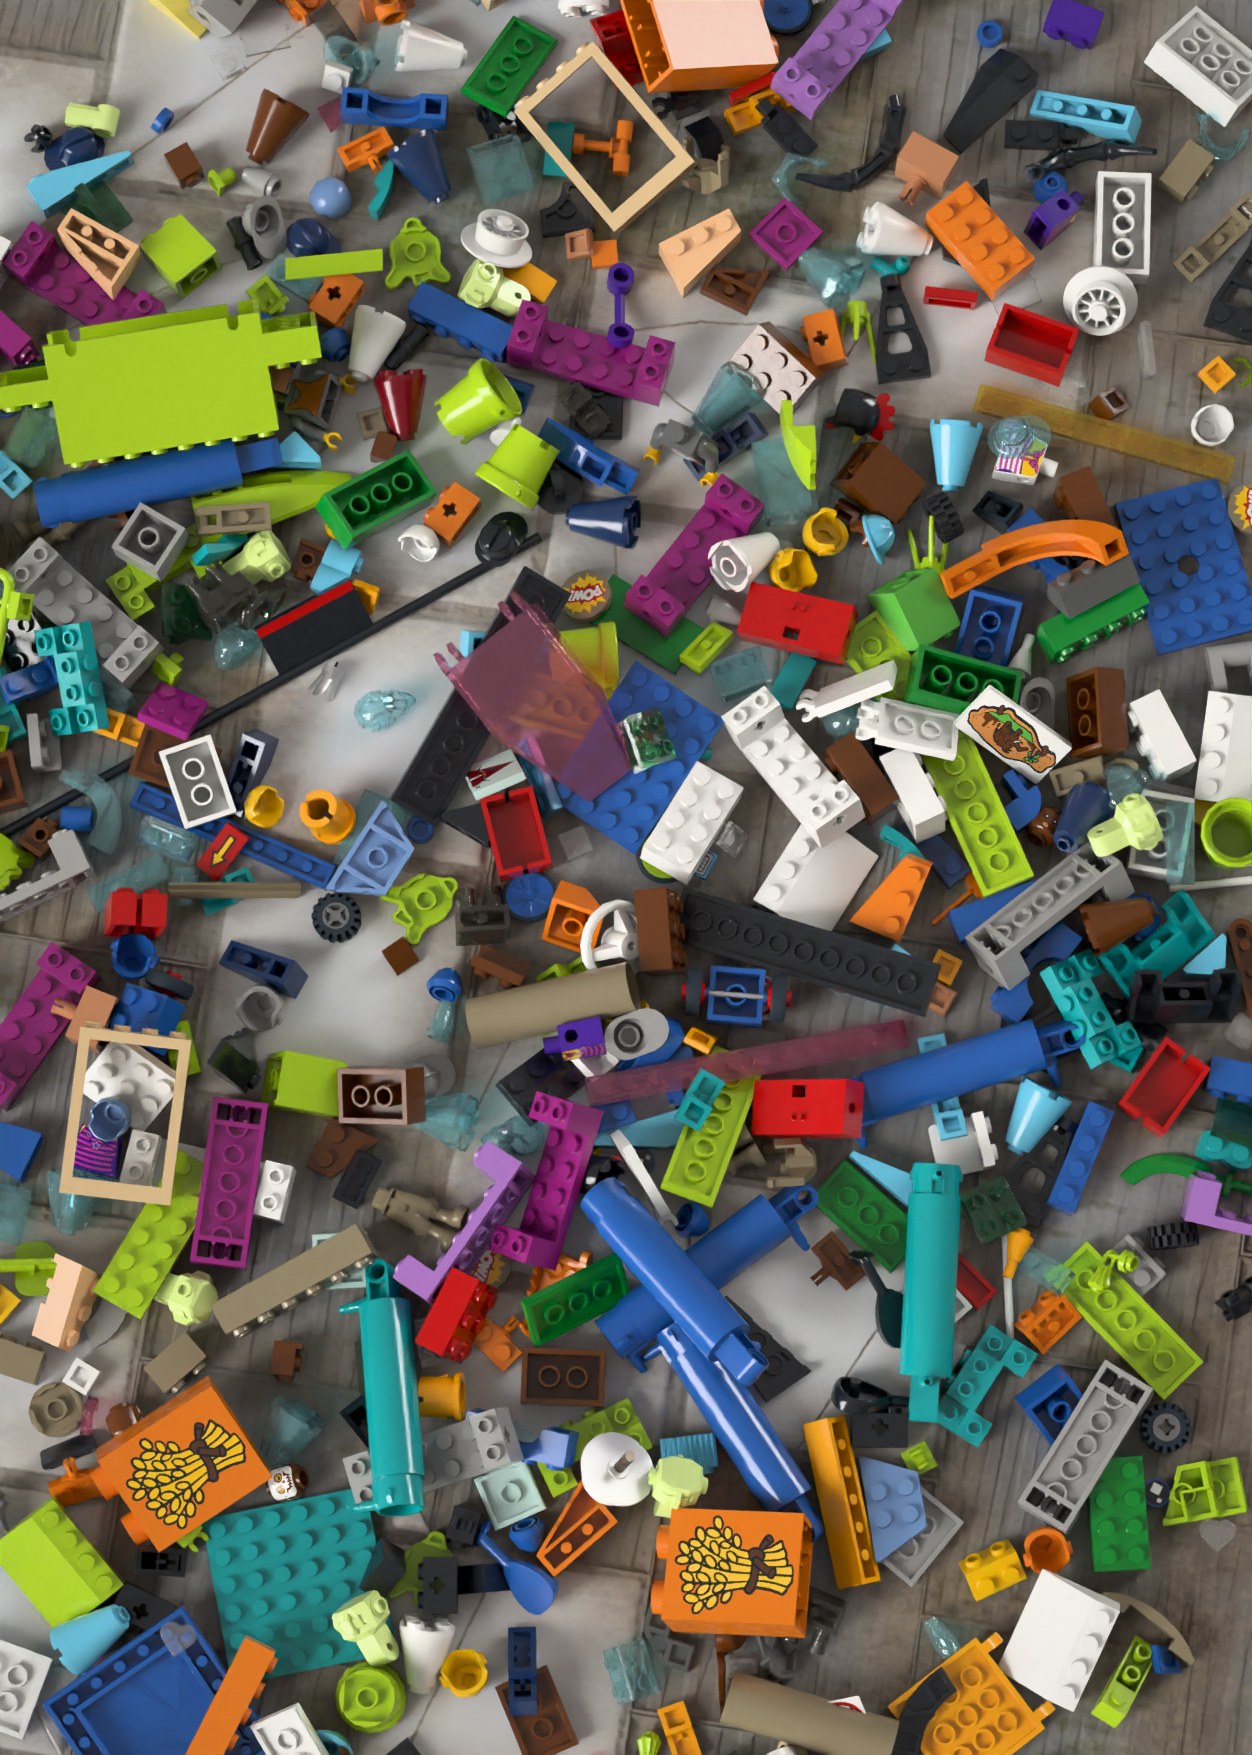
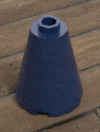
(422, 165)
(607, 520)
(1083, 809)

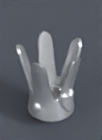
(329, 676)

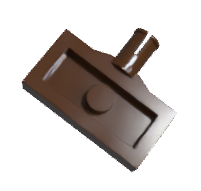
(835, 1262)

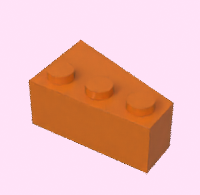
(894, 900)
(575, 1531)

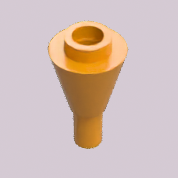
(1018, 1244)

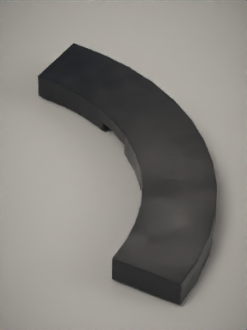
(919, 1710)

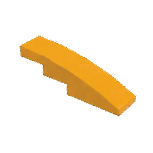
(745, 115)

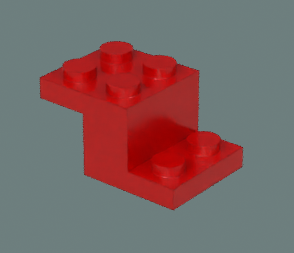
(617, 44)

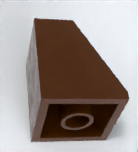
(879, 481)

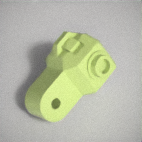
(487, 287)
(261, 558)
(1131, 825)
(188, 1296)
(676, 1484)
(364, 1623)

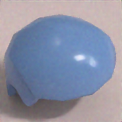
(331, 198)
(109, 1119)

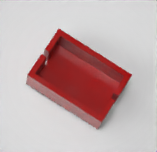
(1031, 344)
(516, 833)
(143, 911)
(1163, 1087)
(457, 1316)

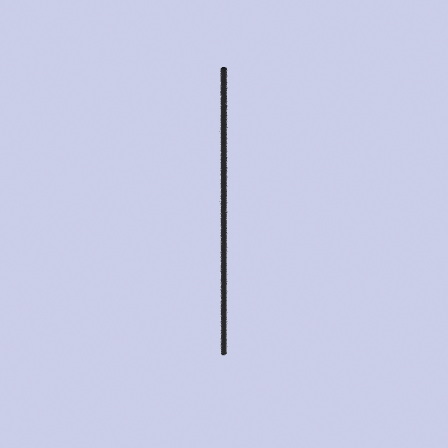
(278, 681)

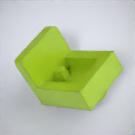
(270, 298)

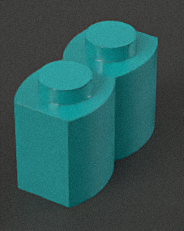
(1229, 1154)

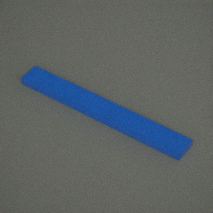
(258, 848)

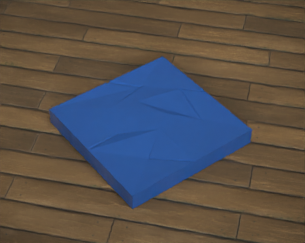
(145, 1699)

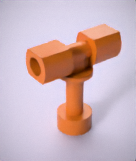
(616, 147)

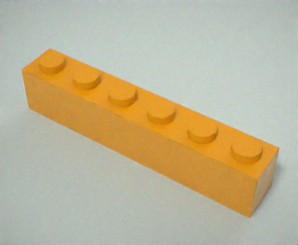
(841, 1502)

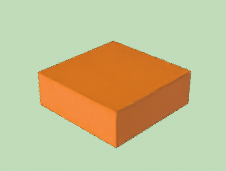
(604, 254)

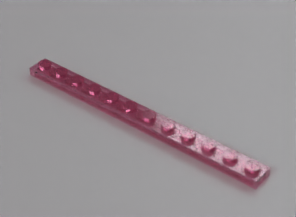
(747, 1062)

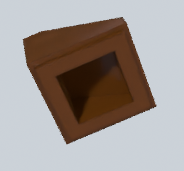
(1108, 404)
(382, 447)
(847, 512)
(400, 956)

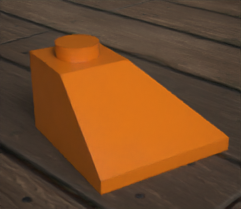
(568, 915)

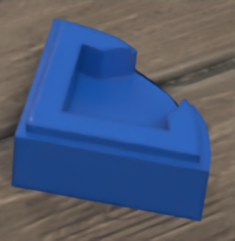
(1163, 1661)

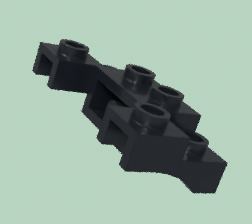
(1182, 1002)

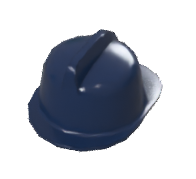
(73, 148)
(310, 238)

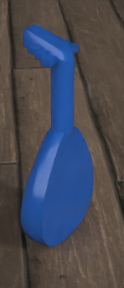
(529, 1583)

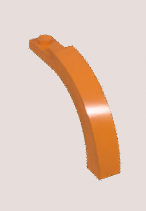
(1035, 542)

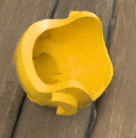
(825, 533)
(792, 570)
(464, 1673)

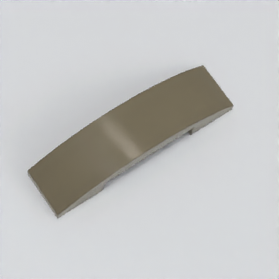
(1217, 240)
(1177, 1645)

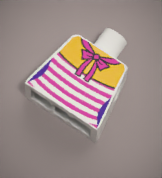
(1024, 468)

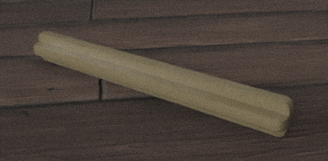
(234, 890)

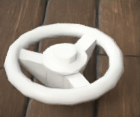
(616, 941)

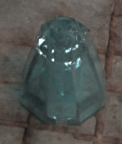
(831, 275)
(451, 1119)
(70, 1211)
(288, 1430)

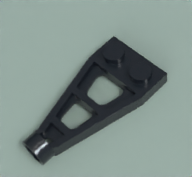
(1227, 317)
(900, 366)
(1034, 1205)

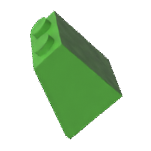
(916, 608)

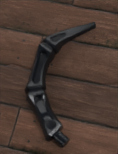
(882, 157)
(1069, 157)

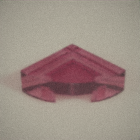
(331, 113)
(87, 1415)

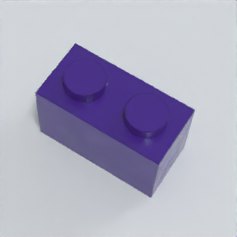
(1073, 23)

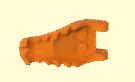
(544, 1277)

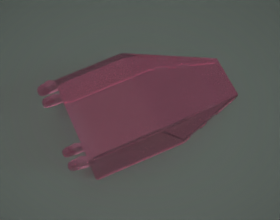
(541, 701)

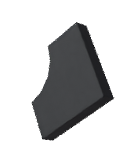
(568, 213)

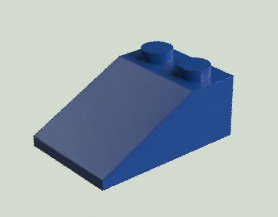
(989, 625)
(1050, 1402)

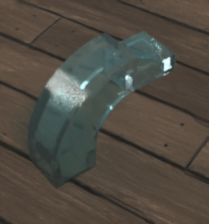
(109, 821)

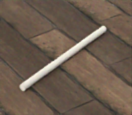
(1212, 884)
(1008, 1297)

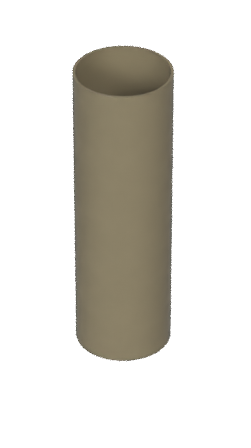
(549, 1003)
(805, 1719)

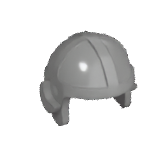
(260, 1008)

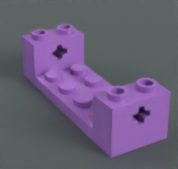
(832, 52)
(500, 1200)
(1201, 1204)

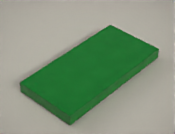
(509, 66)
(642, 637)
(864, 1215)
(575, 1299)

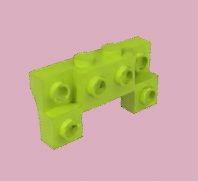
(133, 586)
(617, 1418)

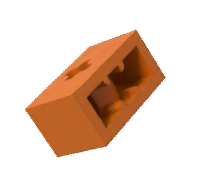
(336, 311)
(827, 325)
(465, 505)

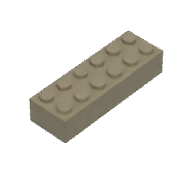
(294, 1280)

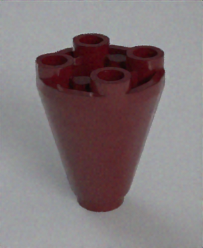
(401, 400)

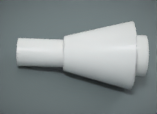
(1023, 658)

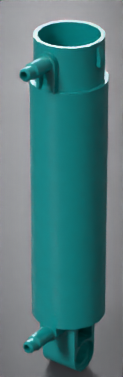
(930, 1284)
(390, 1395)

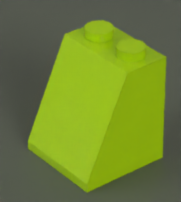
(180, 255)
(301, 1083)

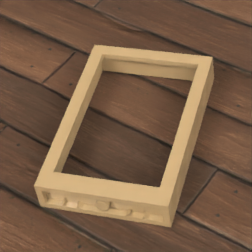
(650, 191)
(119, 1190)

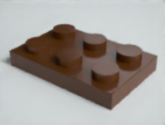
(147, 761)
(550, 1729)

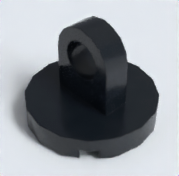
(560, 489)

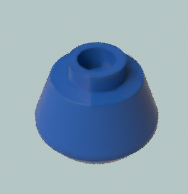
(1044, 191)
(335, 345)
(445, 985)
(692, 1221)
(528, 1533)

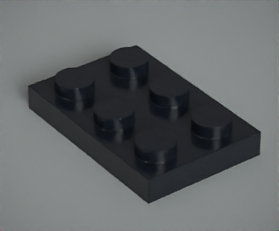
(544, 1074)

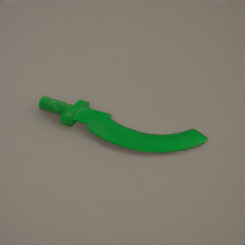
(1181, 1166)

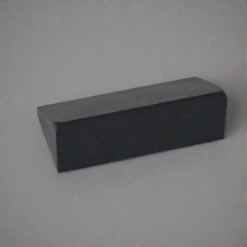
(73, 1447)

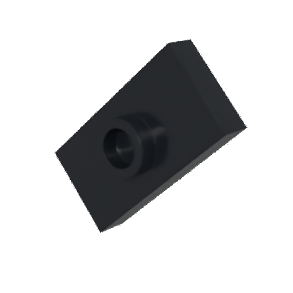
(357, 1178)

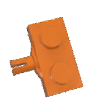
(366, 150)
(498, 1343)
(74, 1486)

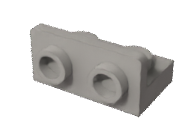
(44, 748)
(1148, 1271)

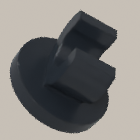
(42, 136)

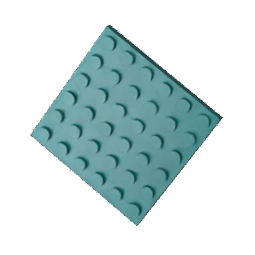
(286, 1574)

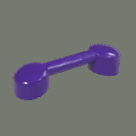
(620, 284)

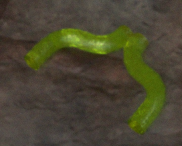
(1249, 367)

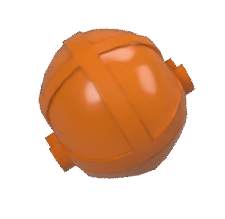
(1046, 1549)

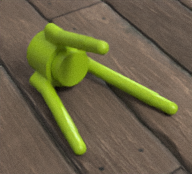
(857, 315)
(930, 561)

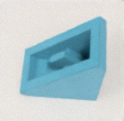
(298, 454)
(1208, 960)

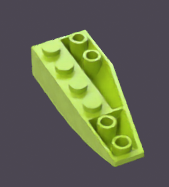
(285, 490)

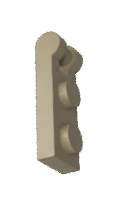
(234, 519)

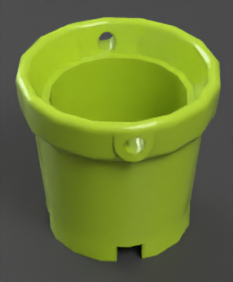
(478, 402)
(519, 465)
(598, 651)
(1228, 833)
(371, 1697)

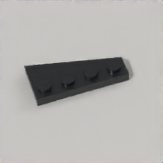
(783, 1367)

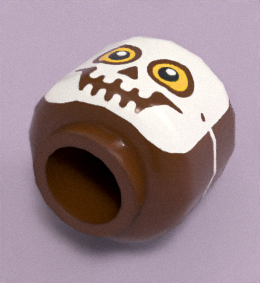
(287, 1482)

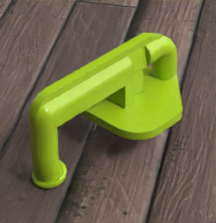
(32, 1267)

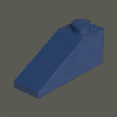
(250, 765)
(265, 968)

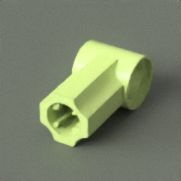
(99, 120)

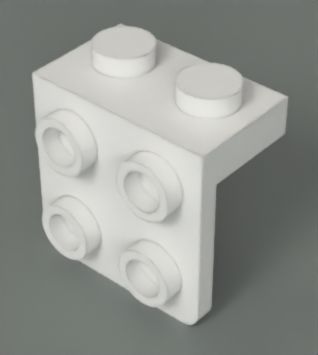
(970, 1152)

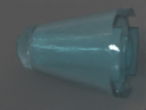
(724, 401)

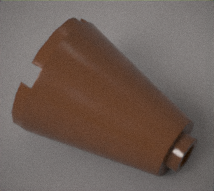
(273, 126)
(1115, 921)

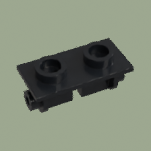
(1234, 1301)

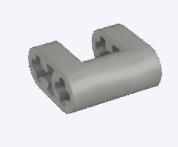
(1227, 656)

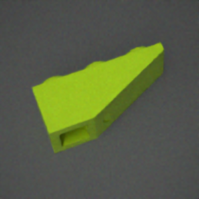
(1124, 1683)

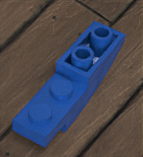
(586, 459)
(30, 682)

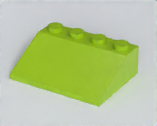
(57, 1564)

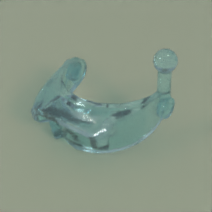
(1221, 153)
(781, 176)

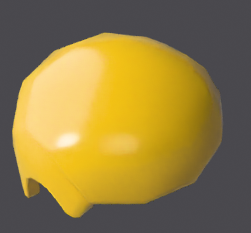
(263, 806)

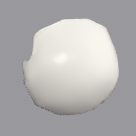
(1212, 425)
(420, 542)

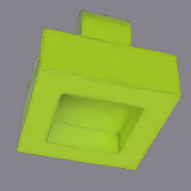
(168, 668)
(918, 1458)
(189, 1538)

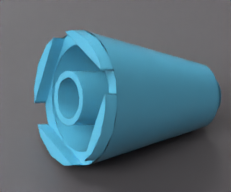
(953, 451)
(1033, 1114)
(89, 1637)

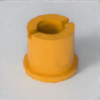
(328, 830)
(443, 1396)

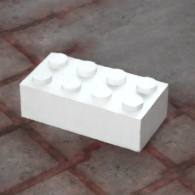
(1123, 223)
(691, 822)

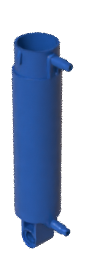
(149, 480)
(963, 1069)
(720, 1256)
(673, 1279)
(739, 1427)

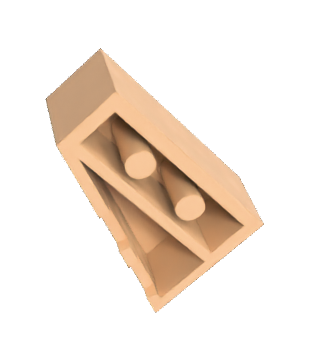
(699, 249)
(99, 251)
(67, 1304)

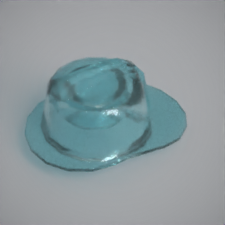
(353, 54)
(1019, 436)

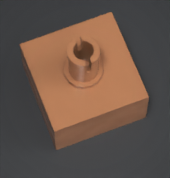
(924, 168)
(94, 1007)

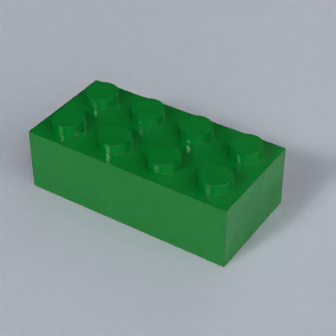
(376, 499)
(1064, 636)
(954, 681)
(1119, 1518)

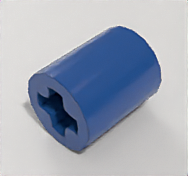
(77, 818)

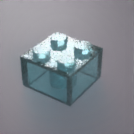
(500, 169)

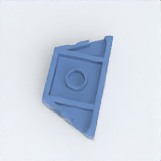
(375, 857)
(893, 1505)

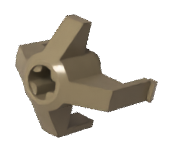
(708, 174)
(798, 1164)

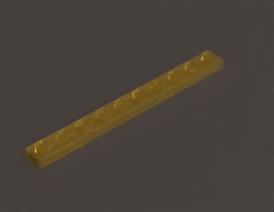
(1109, 434)

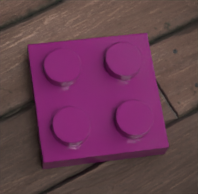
(785, 234)
(173, 711)

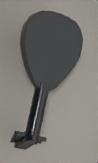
(888, 1301)
(863, 1397)

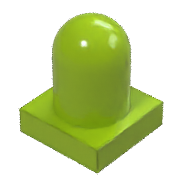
(220, 180)

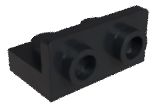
(499, 126)

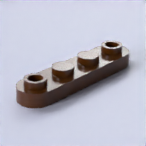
(1242, 955)

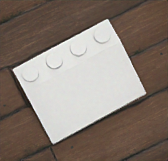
(1205, 65)
(1226, 748)
(814, 881)
(1059, 1639)

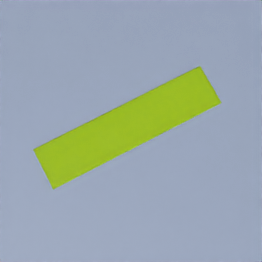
(334, 264)

